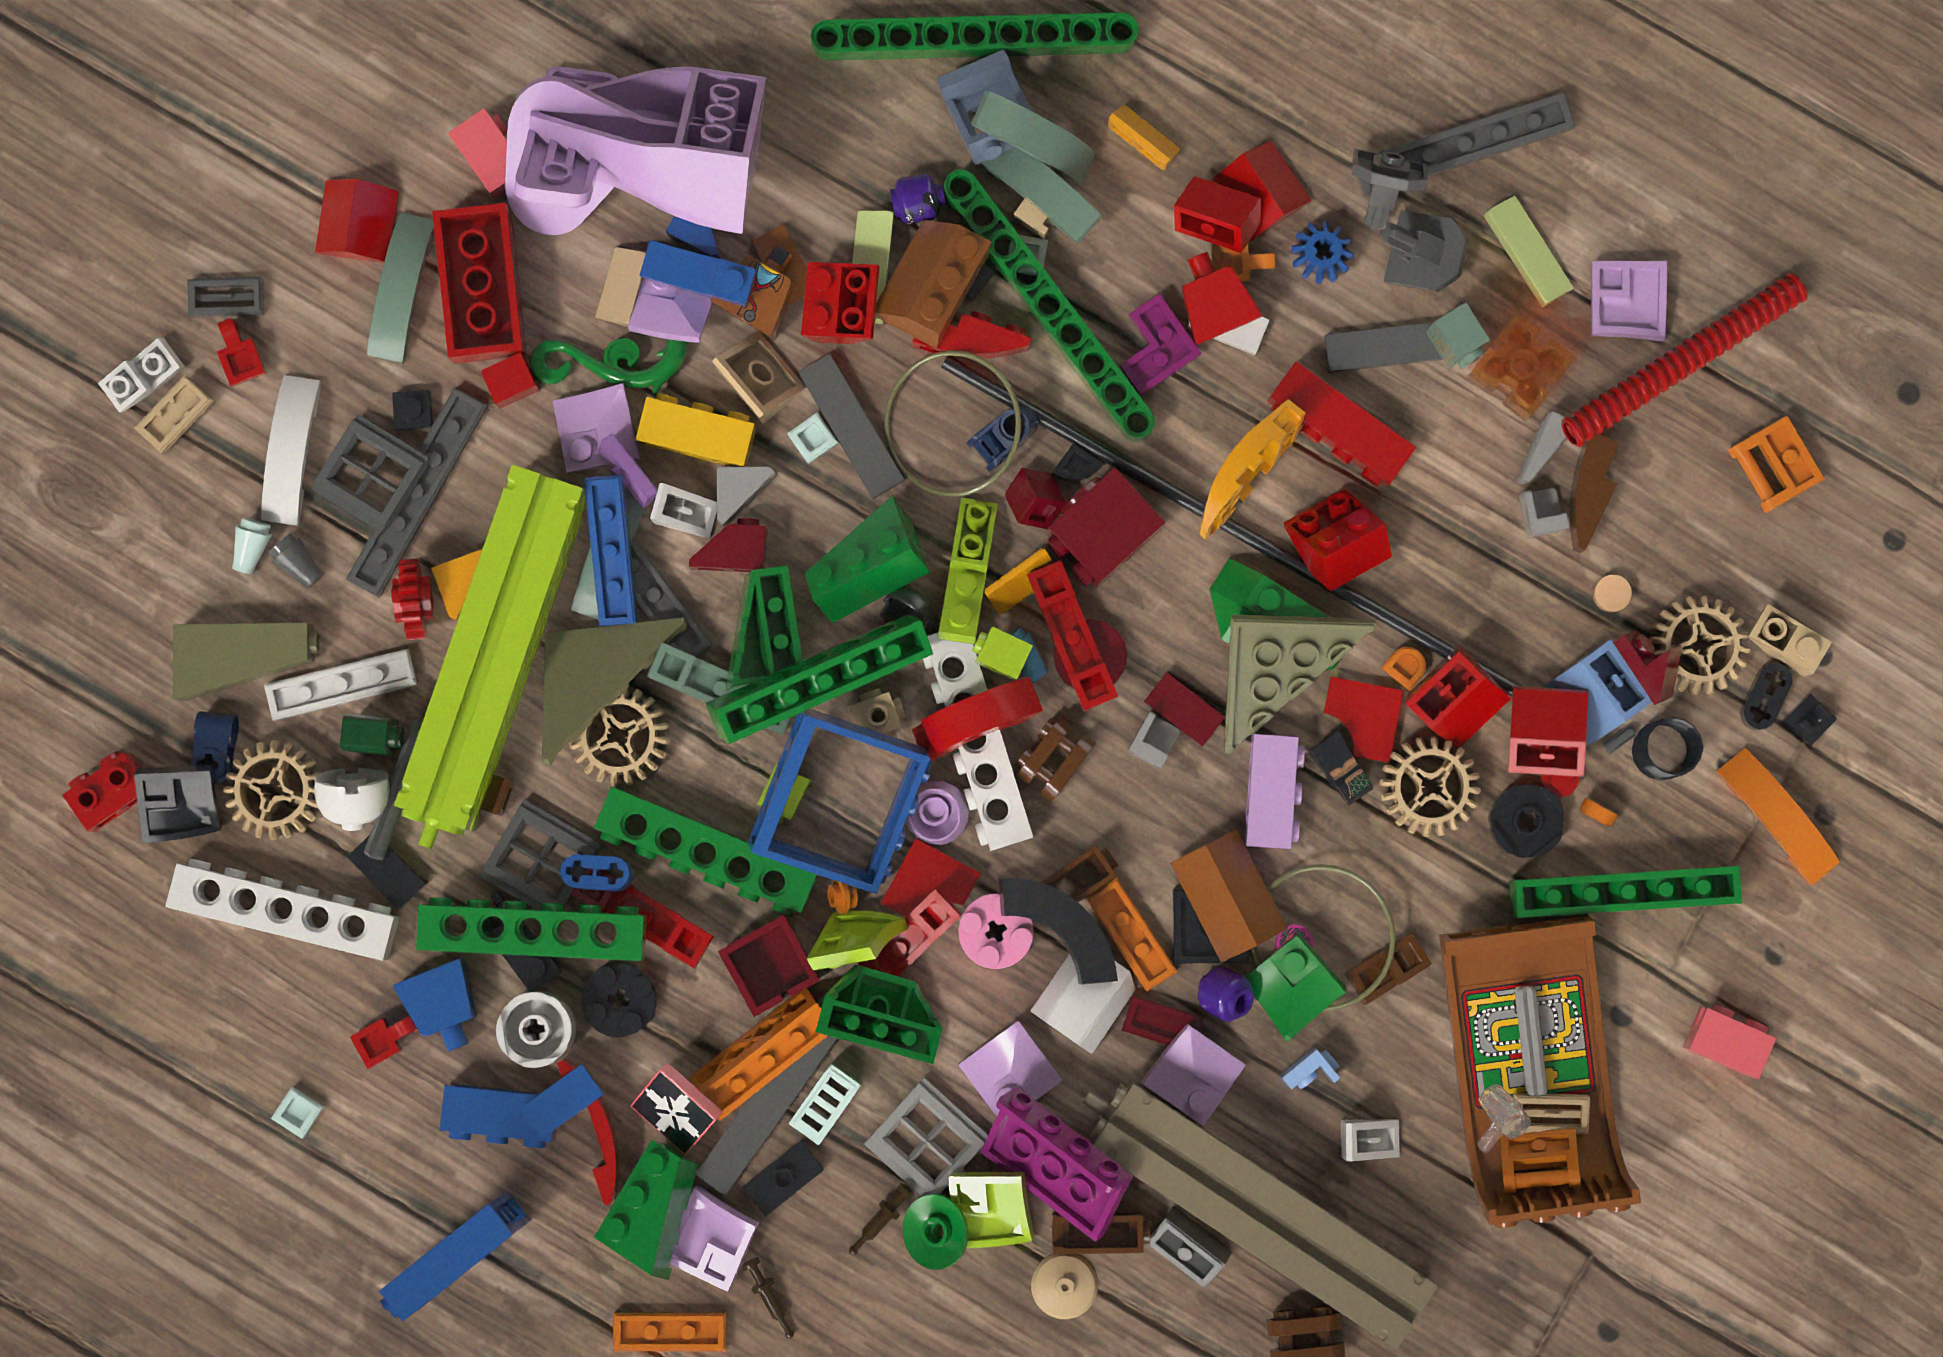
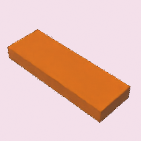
(1131, 934)
(669, 1331)

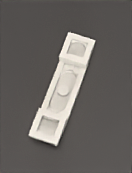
(288, 450)

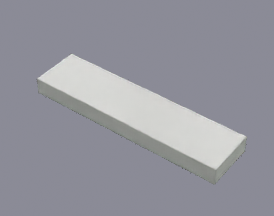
(341, 685)

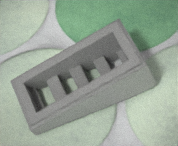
(1544, 445)

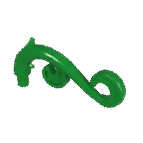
(617, 350)

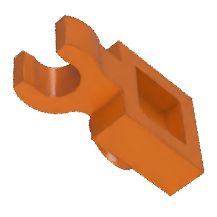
(1242, 261)

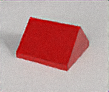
(1266, 176)
(356, 220)

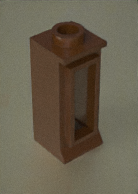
(1102, 862)
(1138, 1235)

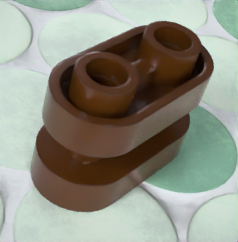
(1032, 763)
(1320, 1320)

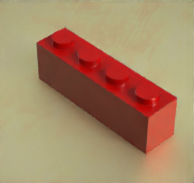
(1343, 426)

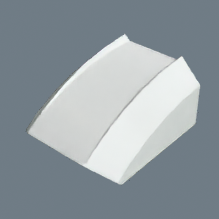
(1084, 1010)

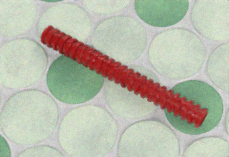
(1684, 359)

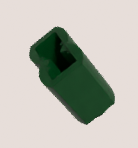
(371, 735)

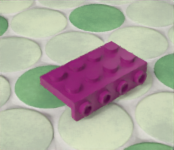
(1056, 1162)

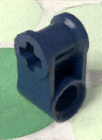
(996, 438)
(215, 741)

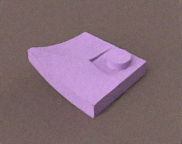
(1629, 299)
(669, 312)
(588, 420)
(1009, 1062)
(1193, 1074)
(712, 1239)

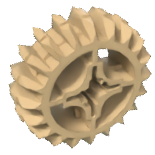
(1696, 628)
(1451, 761)
(635, 763)
(268, 805)

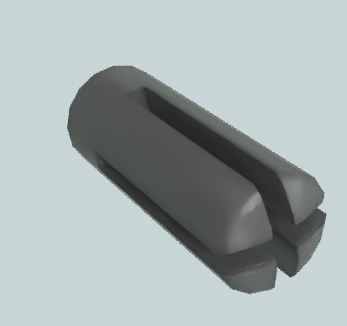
(1619, 739)

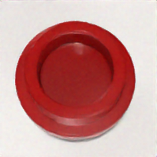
(1560, 784)

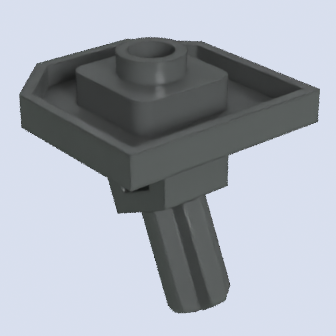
(1387, 176)
(1424, 251)

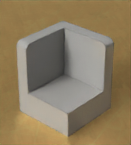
(1542, 513)
(1154, 740)

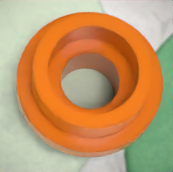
(842, 896)

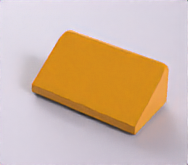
(1143, 137)
(1015, 585)

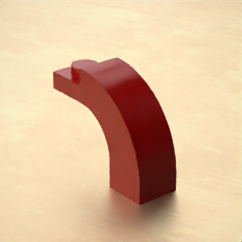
(977, 717)

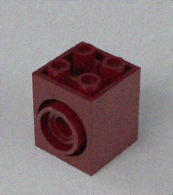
(1103, 528)

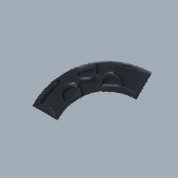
(1067, 920)

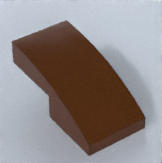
(1406, 962)

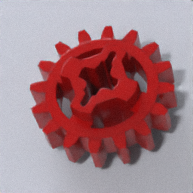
(412, 599)

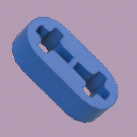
(596, 881)

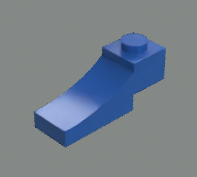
(698, 273)

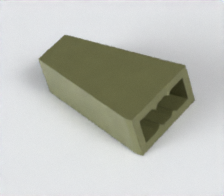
(229, 655)

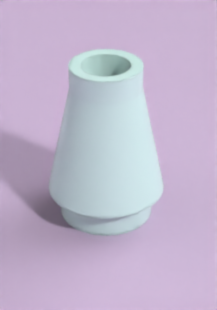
(250, 542)

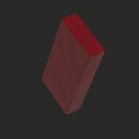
(1184, 709)
(1157, 1020)

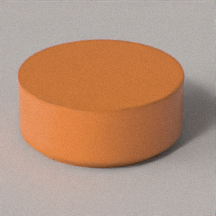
(1598, 812)

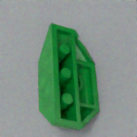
(1248, 592)
(881, 1014)

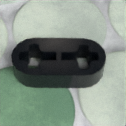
(1758, 692)

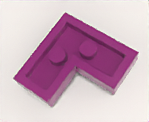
(1167, 347)

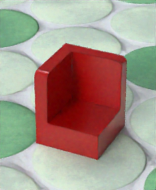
(510, 380)

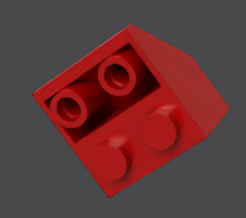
(840, 302)
(1339, 539)
(1457, 698)
(1548, 731)

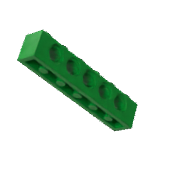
(819, 678)
(622, 806)
(1625, 892)
(435, 935)

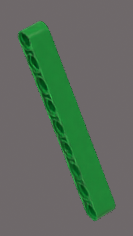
(957, 27)
(1052, 324)

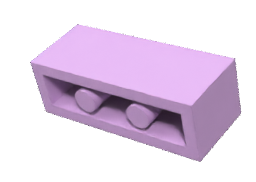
(1273, 791)

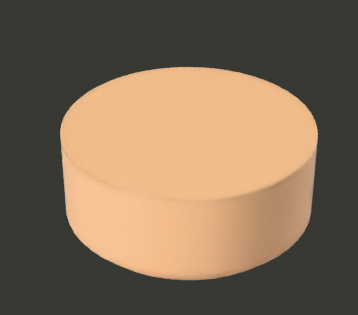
(1612, 593)

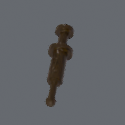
(882, 1217)
(767, 1294)

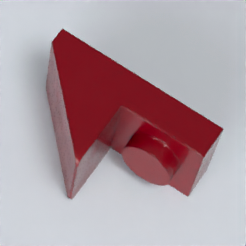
(1654, 674)

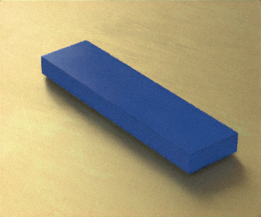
(610, 550)

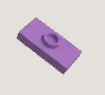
(622, 463)

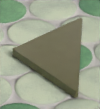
(1276, 661)
(591, 671)

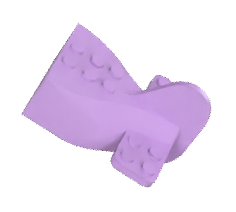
(661, 135)

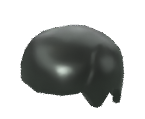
(908, 601)

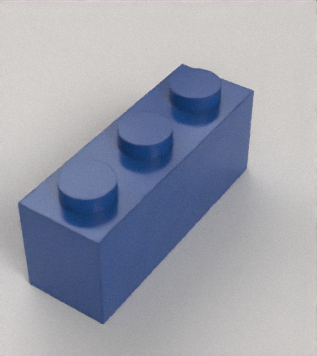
(489, 1113)

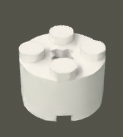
(525, 1047)

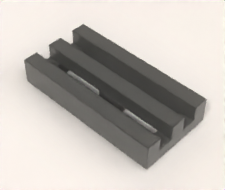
(257, 297)

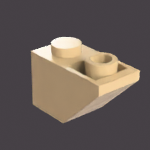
(1789, 641)

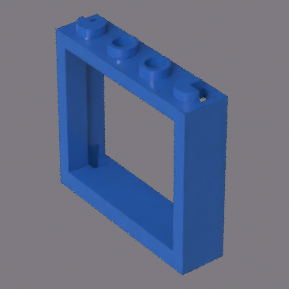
(892, 832)
(453, 1256)

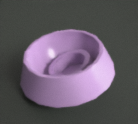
(939, 814)

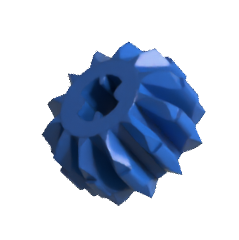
(1308, 251)

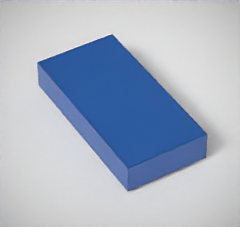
(562, 1101)

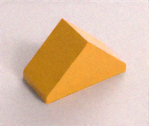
(454, 581)

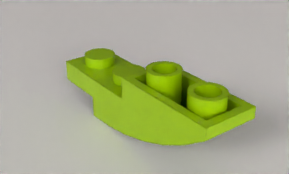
(967, 571)

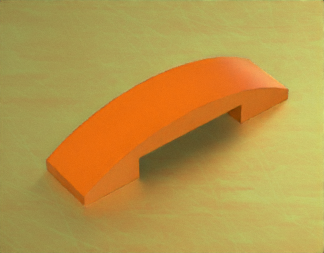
(1779, 815)

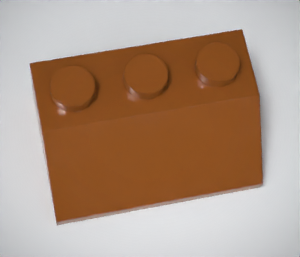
(932, 280)

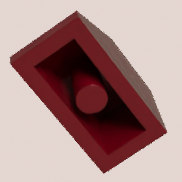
(734, 549)

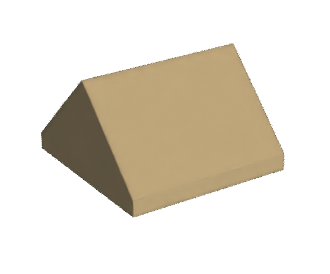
(759, 376)

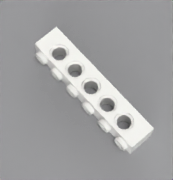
(1015, 825)
(188, 896)

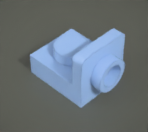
(1303, 1070)

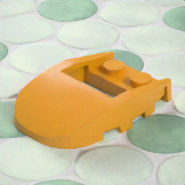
(1254, 453)

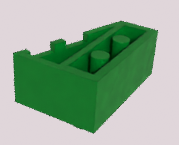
(868, 563)
(765, 628)
(650, 1209)

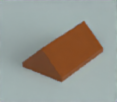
(1228, 896)

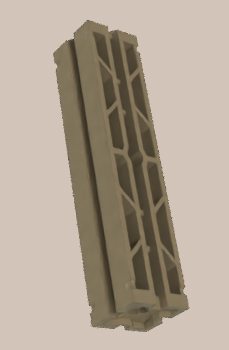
(1259, 1212)

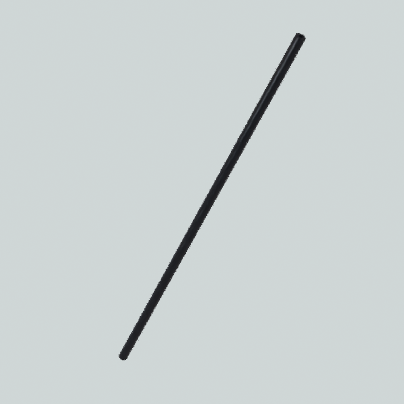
(1197, 507)

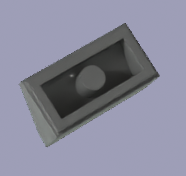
(1189, 1247)

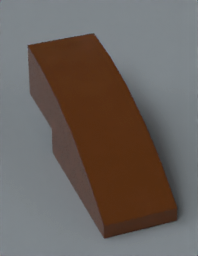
(1590, 489)

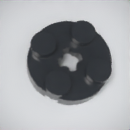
(1505, 819)
(630, 1018)

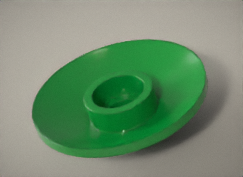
(923, 1233)

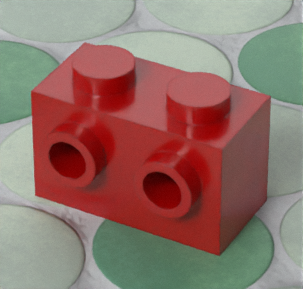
(1226, 214)
(105, 792)

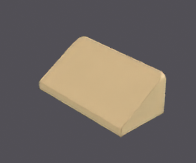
(621, 286)

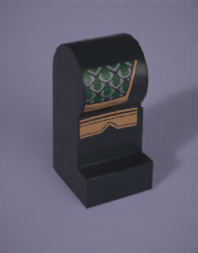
(1341, 768)

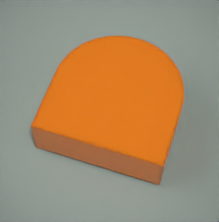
(1405, 666)

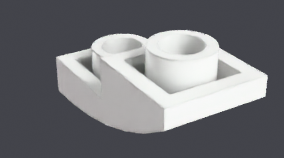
(142, 375)

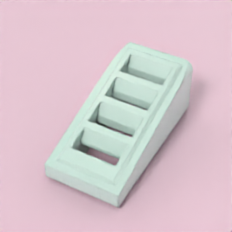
(845, 1080)

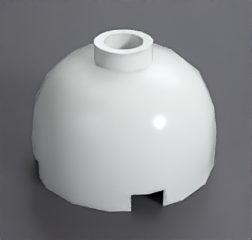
(352, 797)

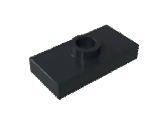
(783, 1178)

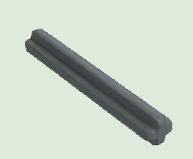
(387, 821)

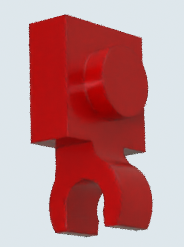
(240, 358)
(380, 1040)

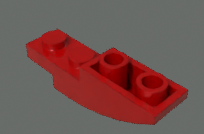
(980, 337)

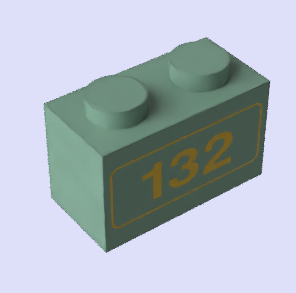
(1458, 337)

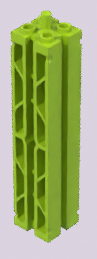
(491, 653)

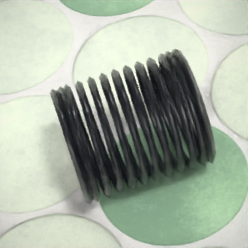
(1692, 741)

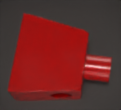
(1216, 300)

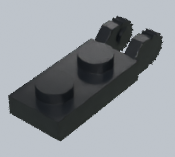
(531, 970)

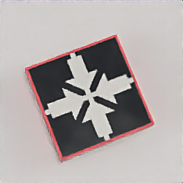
(676, 1108)

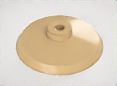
(1064, 1285)

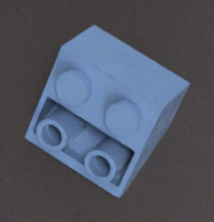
(1611, 688)

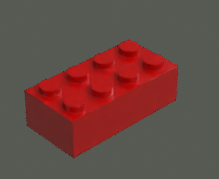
(479, 283)

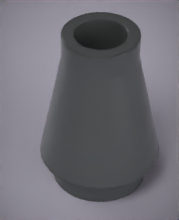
(295, 560)

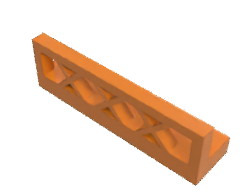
(761, 1053)

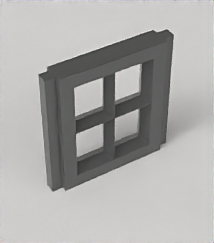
(388, 446)
(556, 831)

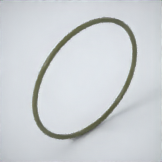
(1017, 429)
(1387, 912)

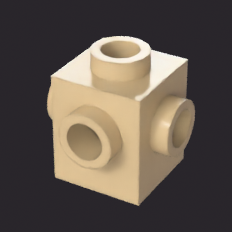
(873, 701)

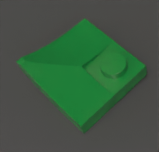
(1294, 985)

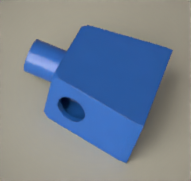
(440, 1002)

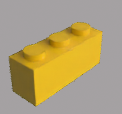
(696, 431)

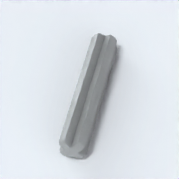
(1531, 1040)

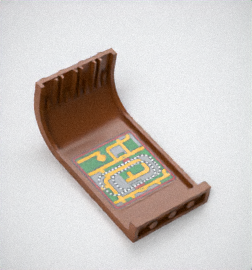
(1480, 985)

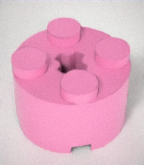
(987, 951)

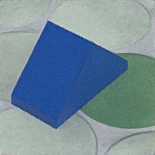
(693, 236)

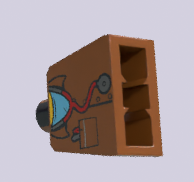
(768, 295)

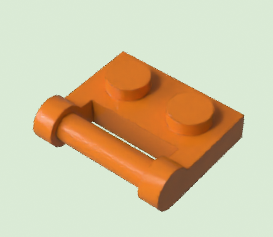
(1785, 456)
(1540, 1151)

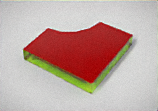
(1367, 714)
(925, 871)

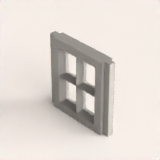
(949, 1115)

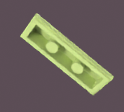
(873, 243)
(1528, 251)

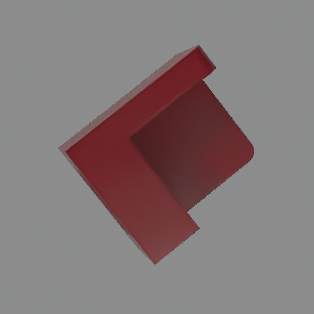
(1034, 498)

